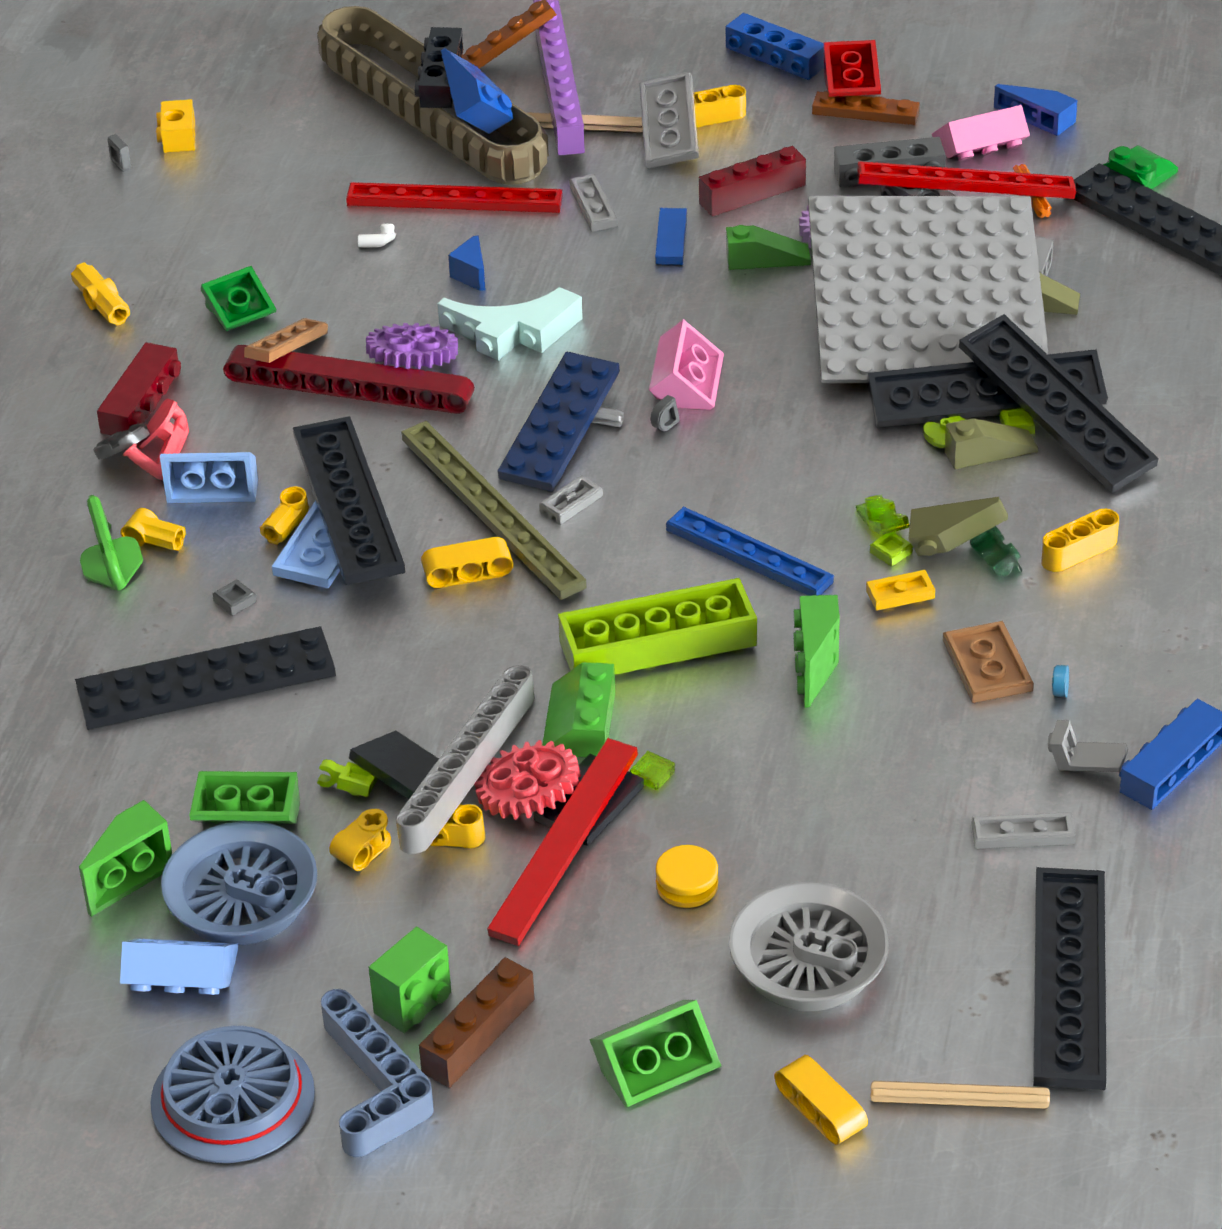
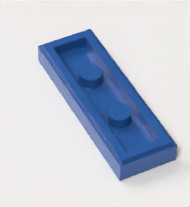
(671, 236)

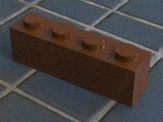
(476, 1022)

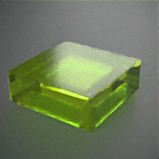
(653, 769)

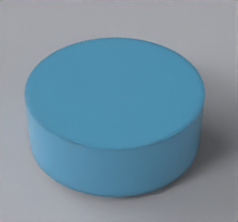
(1060, 681)

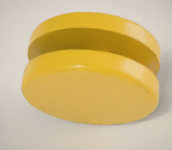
(686, 876)

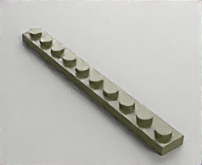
(494, 510)

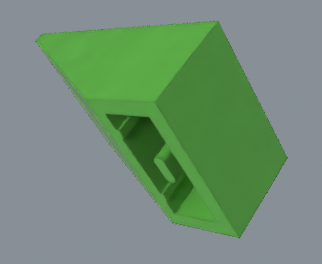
(817, 642)

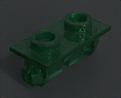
(1003, 556)

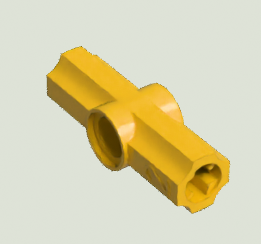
(100, 294)

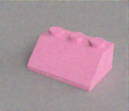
(983, 133)
(686, 368)

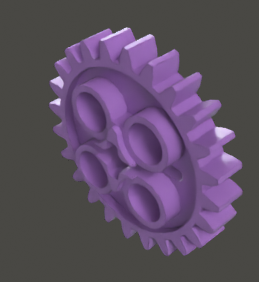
(412, 345)

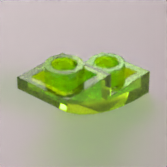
(881, 515)

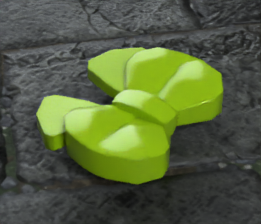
(935, 432)

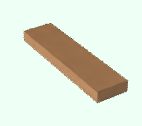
(286, 340)

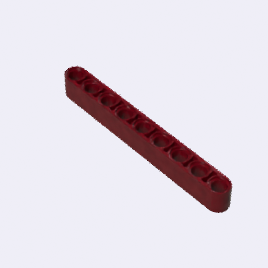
(354, 380)

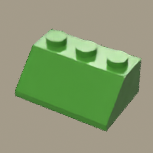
(581, 709)
(245, 797)
(656, 1052)

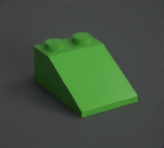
(125, 857)

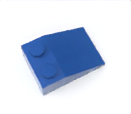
(475, 95)

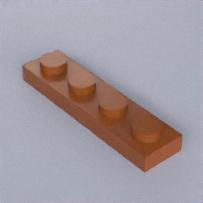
(510, 34)
(866, 108)

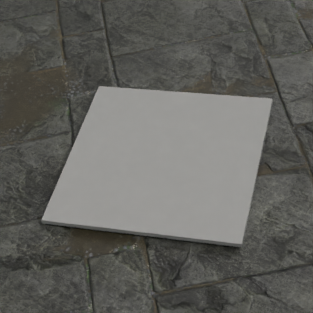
(918, 275)

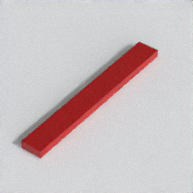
(966, 180)
(454, 197)
(562, 842)

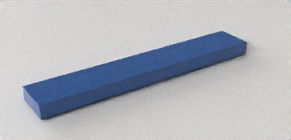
(749, 552)

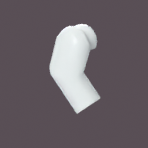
(377, 240)

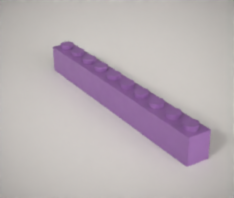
(560, 84)

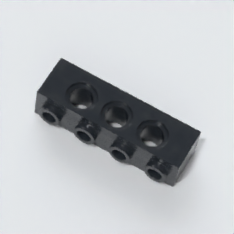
(432, 79)

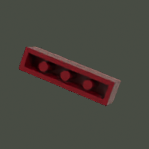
(752, 180)
(139, 388)

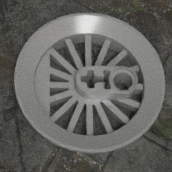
(765, 950)

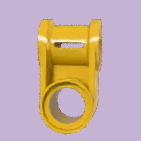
(463, 828)
(362, 841)

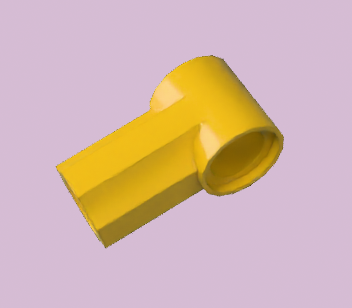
(286, 515)
(147, 528)

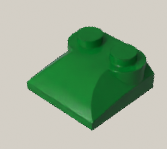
(1141, 165)
(237, 298)

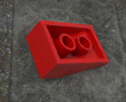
(851, 68)

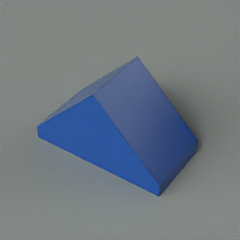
(467, 264)

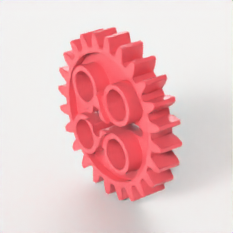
(528, 779)

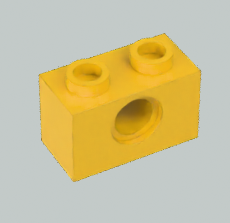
(176, 126)

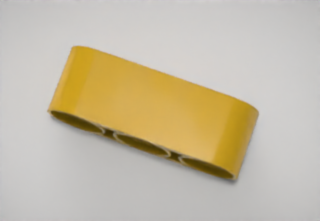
(719, 105)
(1080, 540)
(467, 562)
(821, 1099)

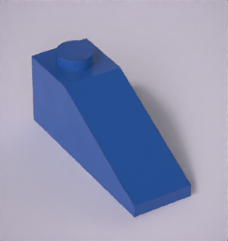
(1041, 107)

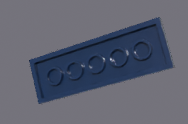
(558, 421)

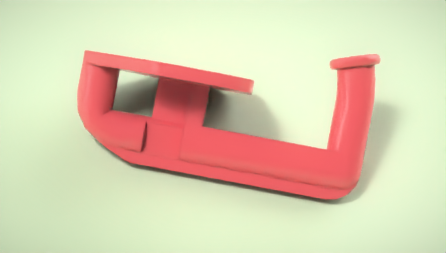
(172, 435)

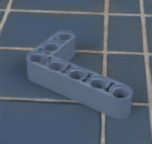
(404, 1088)

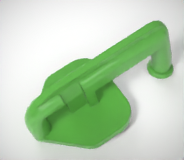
(111, 561)

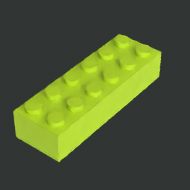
(660, 627)

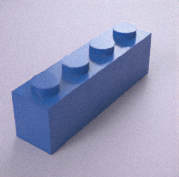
(1172, 754)

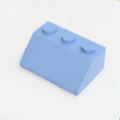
(209, 477)
(177, 965)

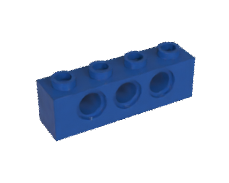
(775, 46)

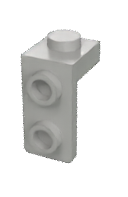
(1084, 755)

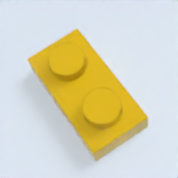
(900, 590)

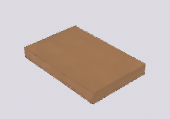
(987, 661)

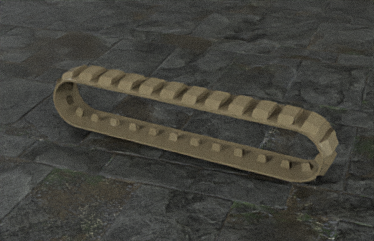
(364, 26)

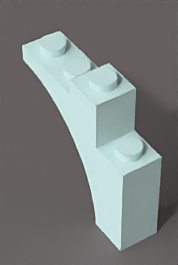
(504, 327)

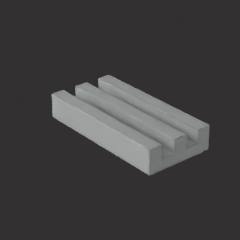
(573, 502)

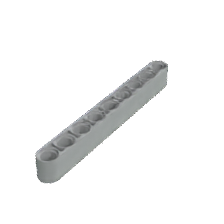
(464, 760)

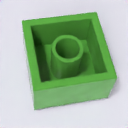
(410, 979)

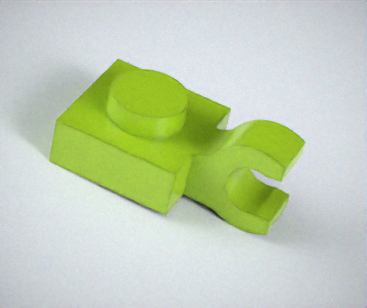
(348, 778)

